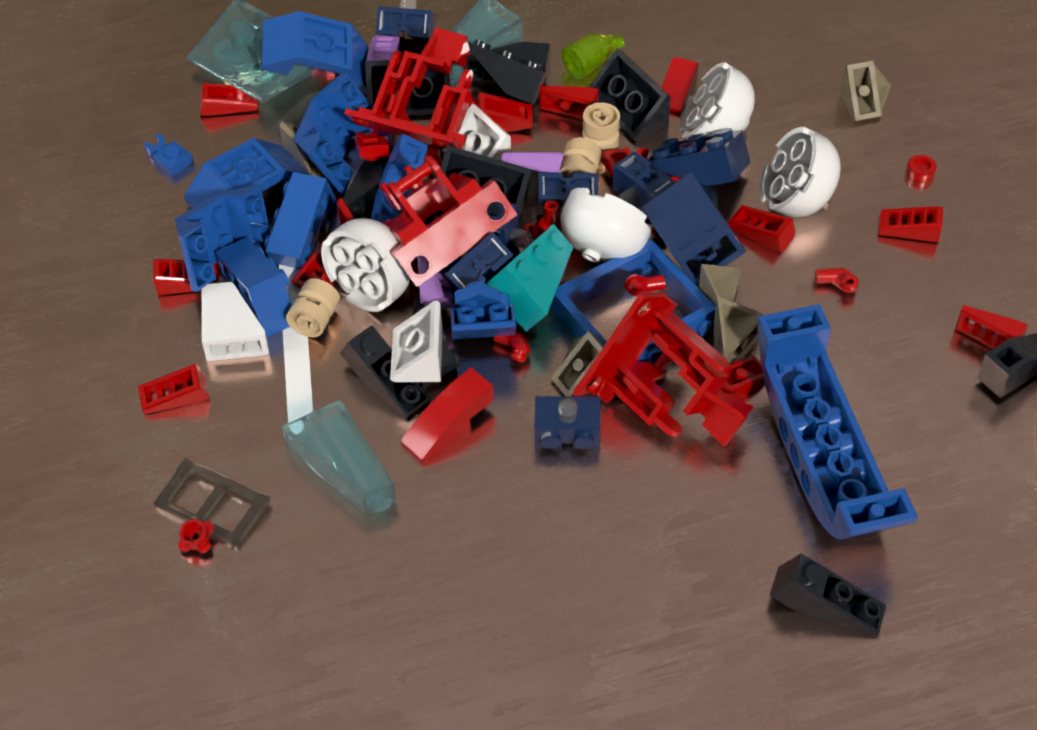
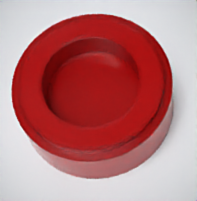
(921, 168)

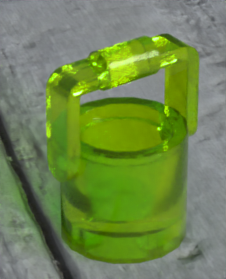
(589, 53)

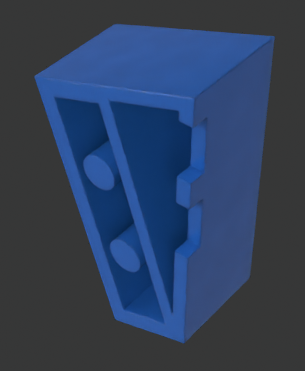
(300, 219)
(257, 282)

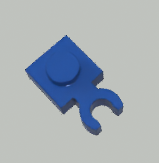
(170, 157)
(480, 294)

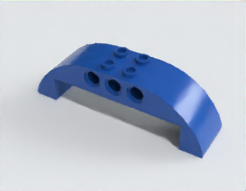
(822, 429)

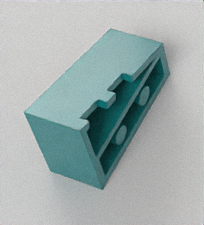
(534, 276)

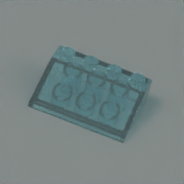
(234, 54)

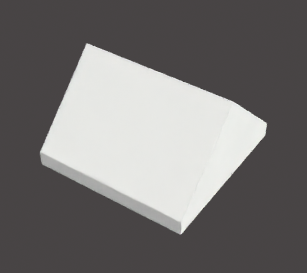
(483, 134)
(418, 347)

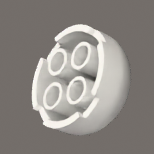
(720, 103)
(801, 173)
(603, 226)
(362, 263)

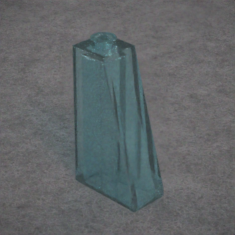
(490, 24)
(341, 456)

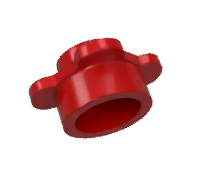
(189, 530)

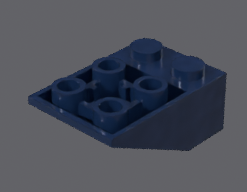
(710, 159)
(693, 227)

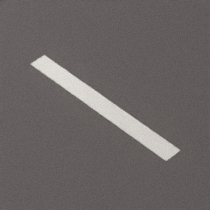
(296, 362)

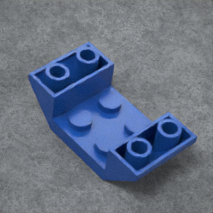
(313, 43)
(328, 131)
(243, 166)
(216, 224)
(483, 320)

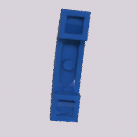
(405, 152)

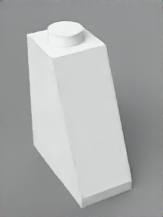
(229, 325)

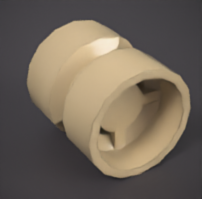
(602, 125)
(580, 157)
(313, 308)

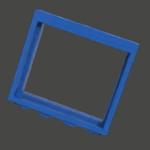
(613, 274)

